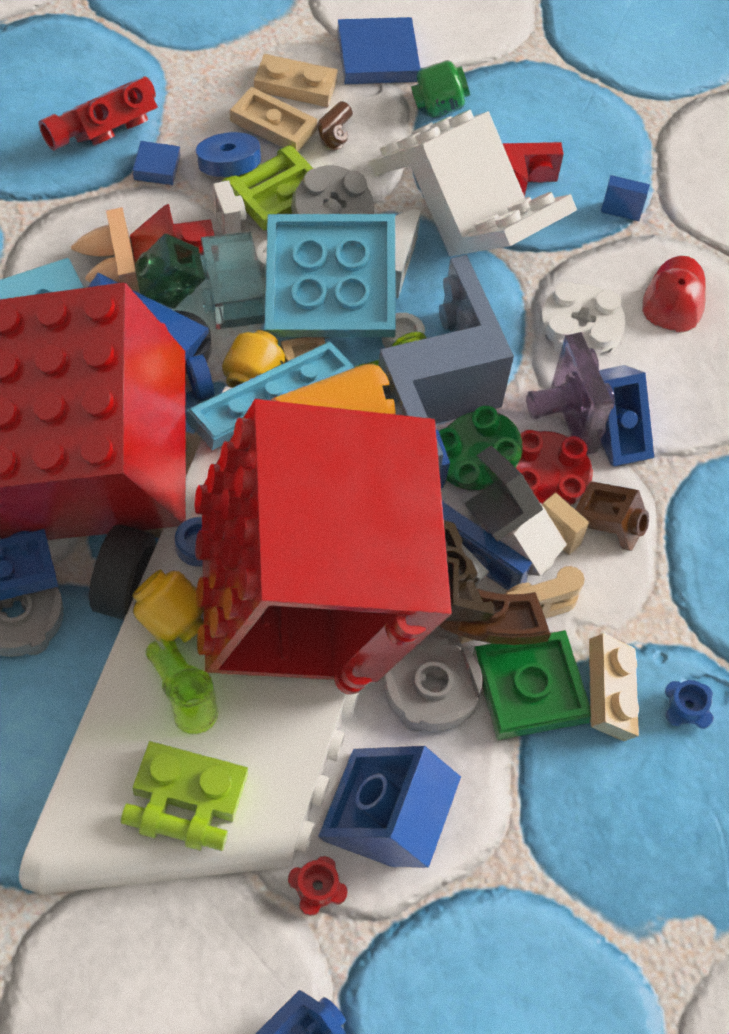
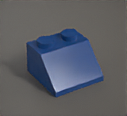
(391, 805)

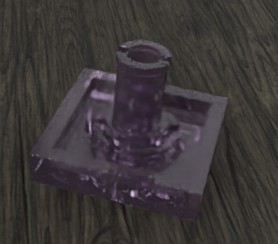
(577, 393)

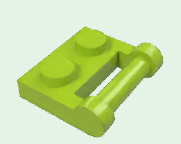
(274, 194)

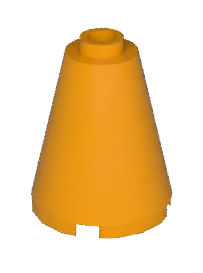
(352, 389)

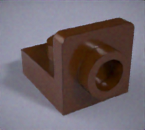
(615, 511)

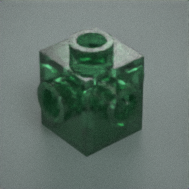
(169, 271)

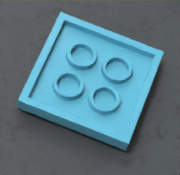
(330, 275)

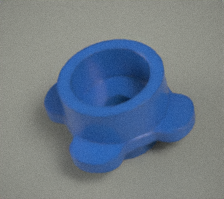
(695, 692)

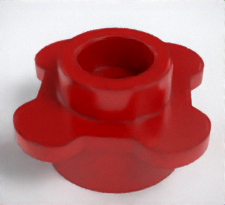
(322, 871)

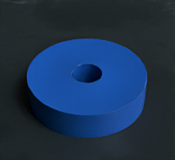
(228, 154)

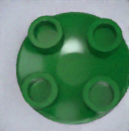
(469, 437)

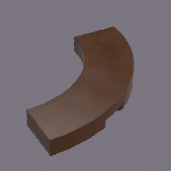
(515, 621)

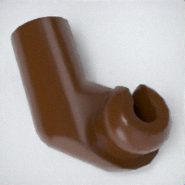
(331, 126)

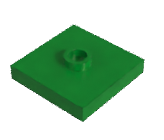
(532, 686)

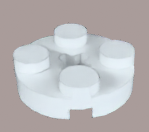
(584, 301)

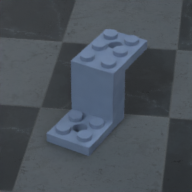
(453, 370)

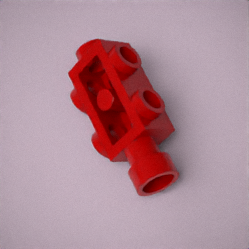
(100, 115)

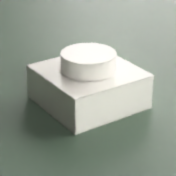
(228, 208)

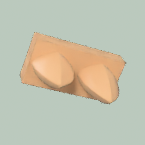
(110, 241)

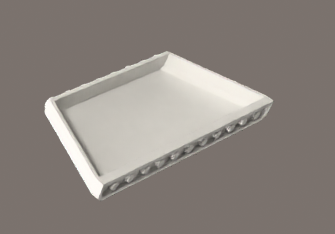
(266, 723)

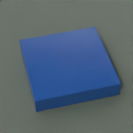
(378, 50)

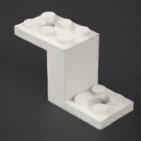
(470, 184)

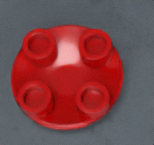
(555, 465)

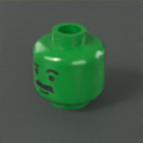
(440, 88)

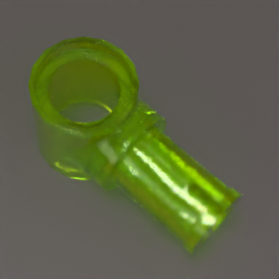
(183, 684)

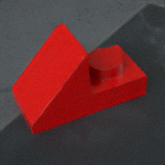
(535, 161)
(160, 223)

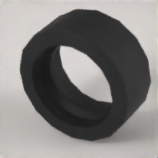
(119, 570)

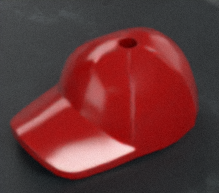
(676, 295)

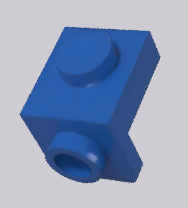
(305, 1016)

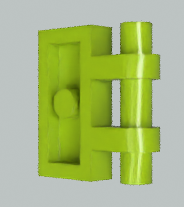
(188, 782)

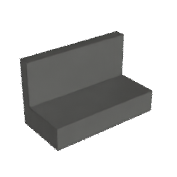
(505, 502)

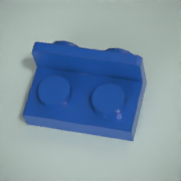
(25, 564)

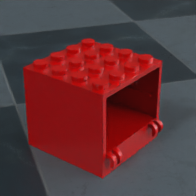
(89, 415)
(321, 544)

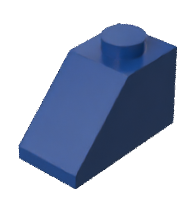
(629, 423)

